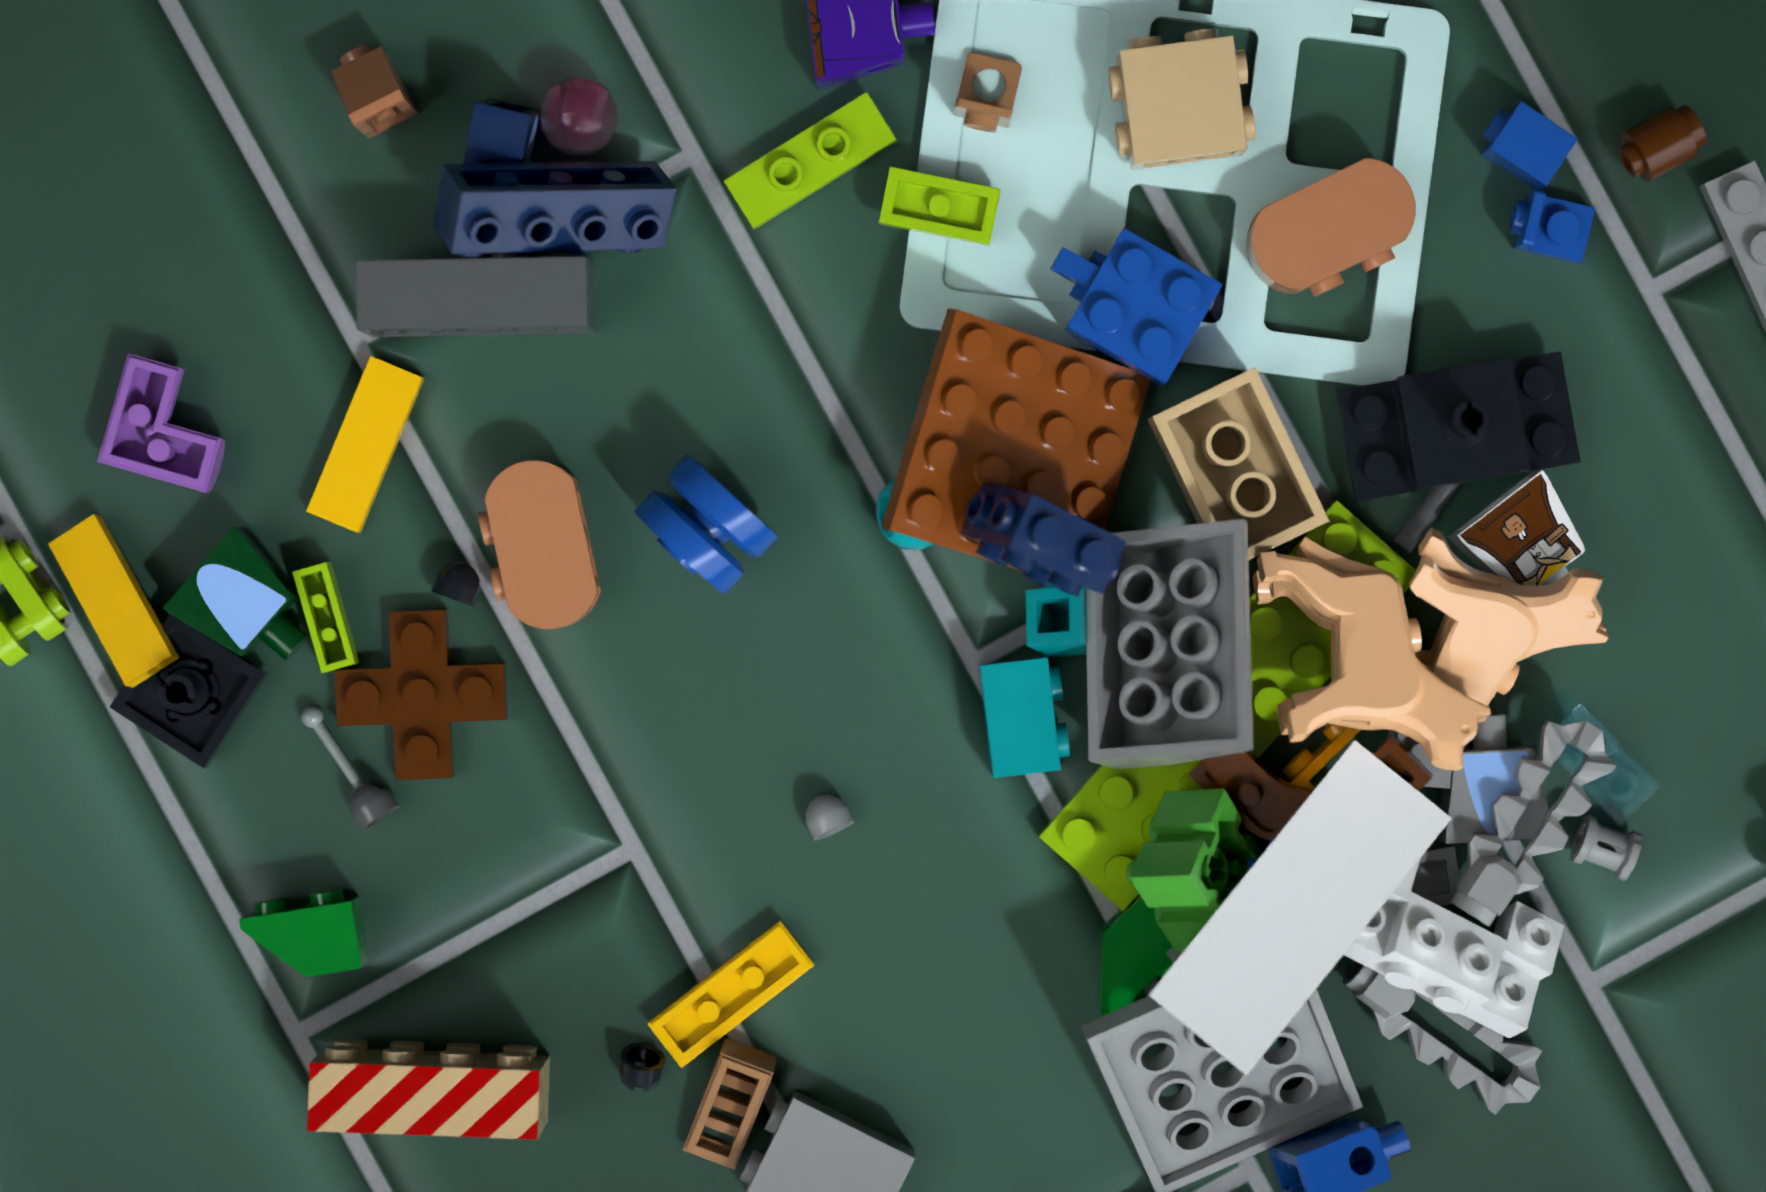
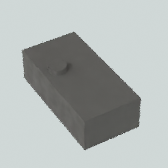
(476, 296)

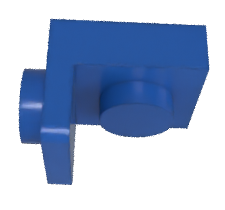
(1551, 227)

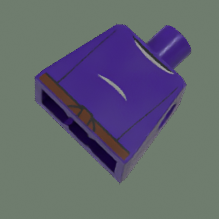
(863, 36)

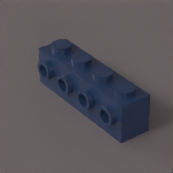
(553, 207)

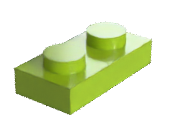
(939, 206)

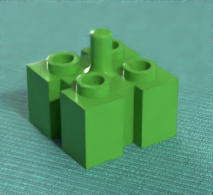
(1191, 861)

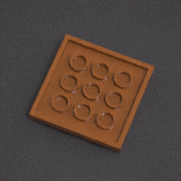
(1012, 417)

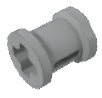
(1626, 847)

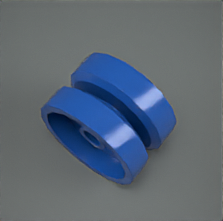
(705, 525)

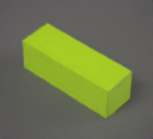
(326, 617)

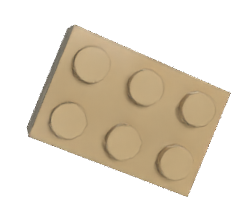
(1239, 462)

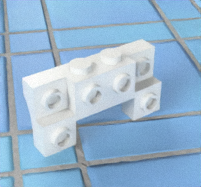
(1458, 962)

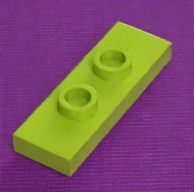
(810, 161)

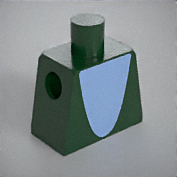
(240, 599)

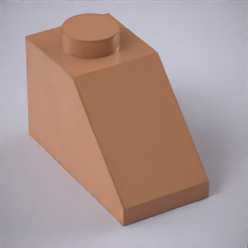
(372, 90)

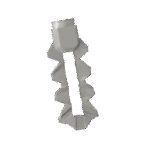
(1493, 881)
(1387, 1008)

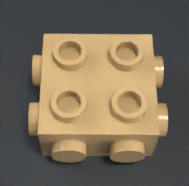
(1181, 100)

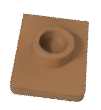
(982, 114)

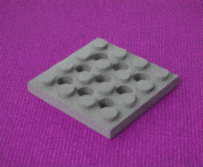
(1207, 1097)

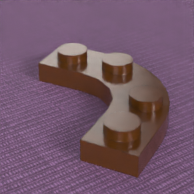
(1270, 802)

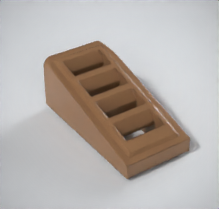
(743, 1060)

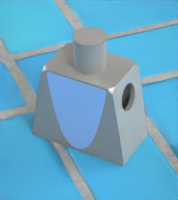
(1485, 775)

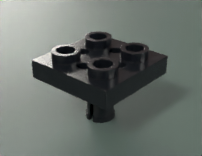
(188, 691)

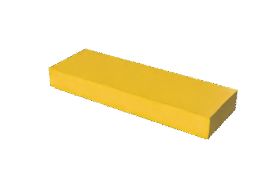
(365, 444)
(113, 600)
(731, 993)

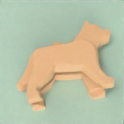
(1497, 621)
(1372, 656)

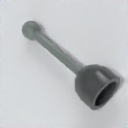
(369, 801)

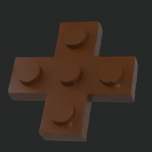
(421, 694)

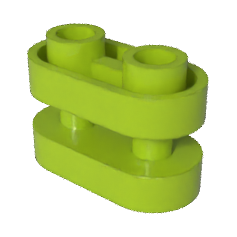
(41, 607)

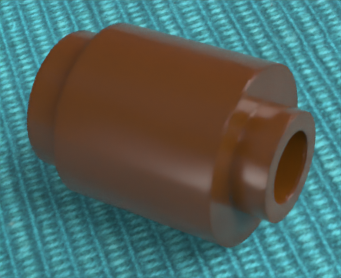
(1661, 143)

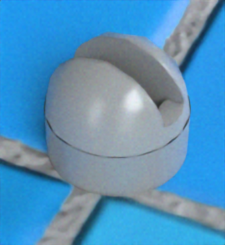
(827, 816)

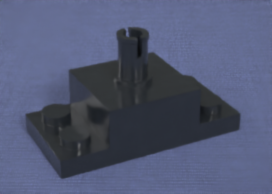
(1457, 426)

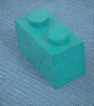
(1022, 716)

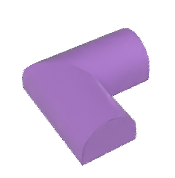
(141, 431)

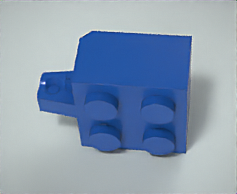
(1136, 304)

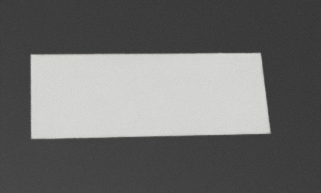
(1300, 907)

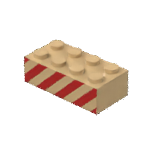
(429, 1091)

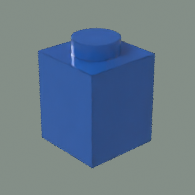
(1527, 145)

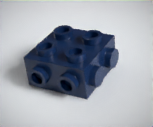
(1042, 540)

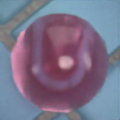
(578, 116)

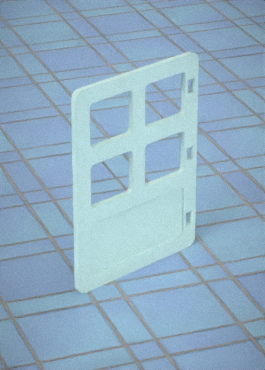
(1073, 189)

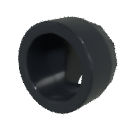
(458, 583)
(641, 1055)

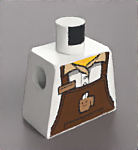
(1522, 534)

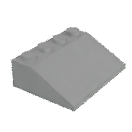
(1171, 649)

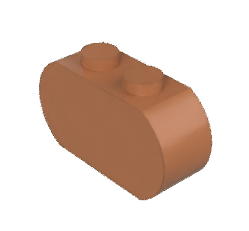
(1331, 228)
(540, 545)

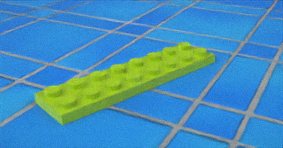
(1290, 654)

